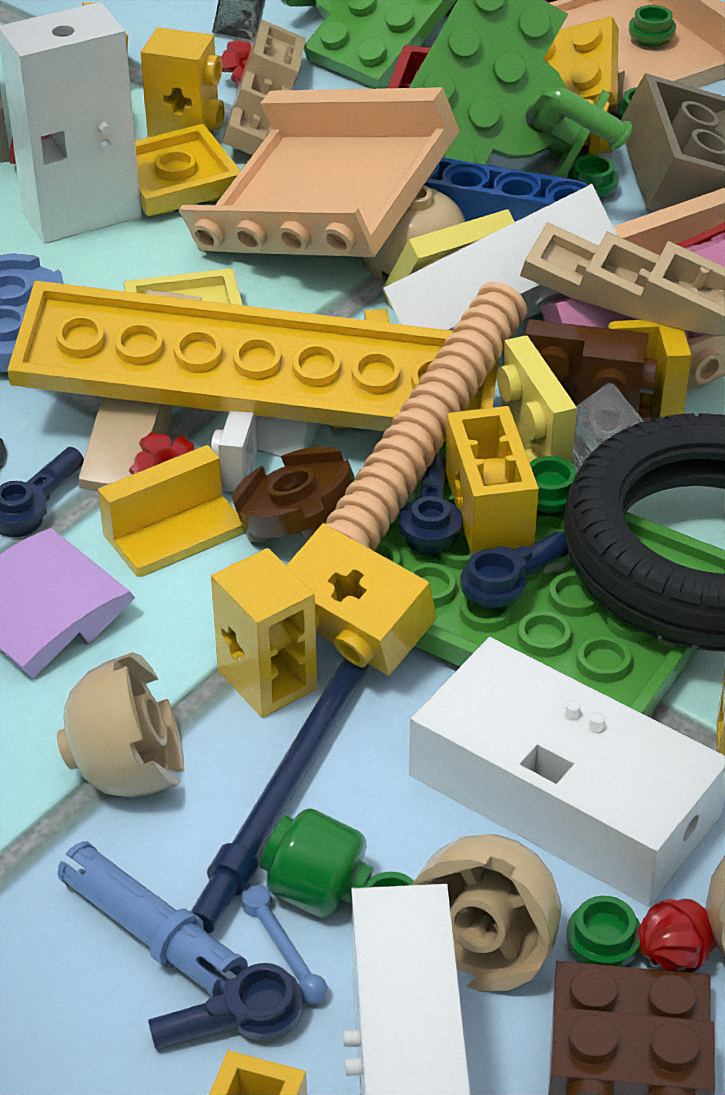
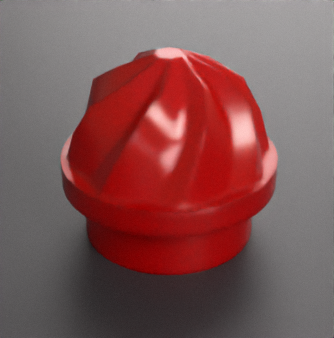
(676, 935)

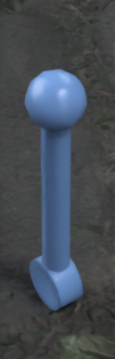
(257, 903)

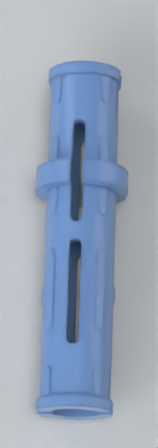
(173, 935)

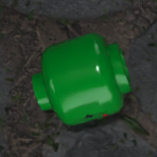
(315, 862)

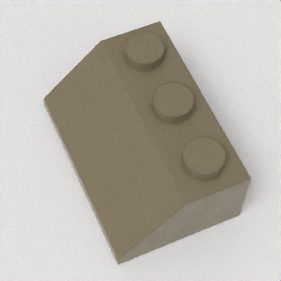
(676, 141)

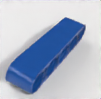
(491, 189)

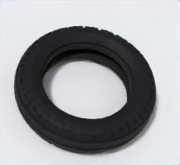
(612, 563)

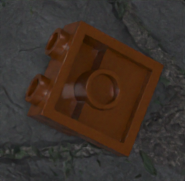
(593, 356)
(630, 1032)

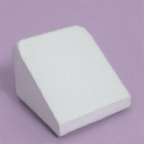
(284, 435)

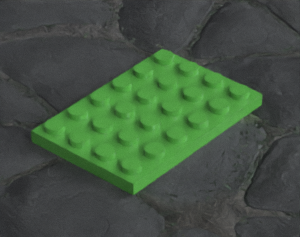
(556, 615)

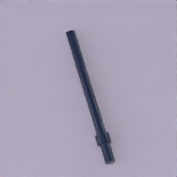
(237, 861)

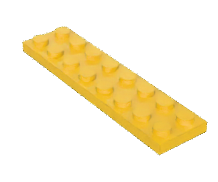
(224, 356)

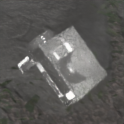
(599, 419)

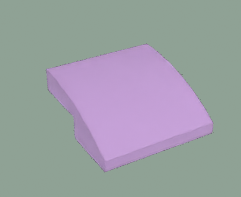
(50, 597)

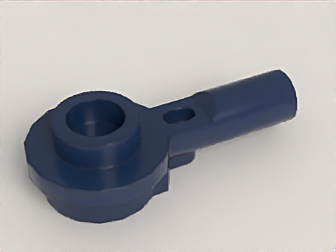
(26, 502)
(430, 521)
(499, 574)
(257, 1003)

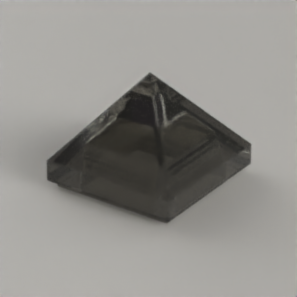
(238, 18)

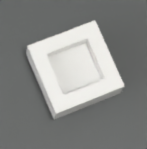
(236, 448)

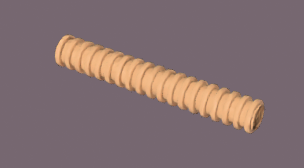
(420, 427)

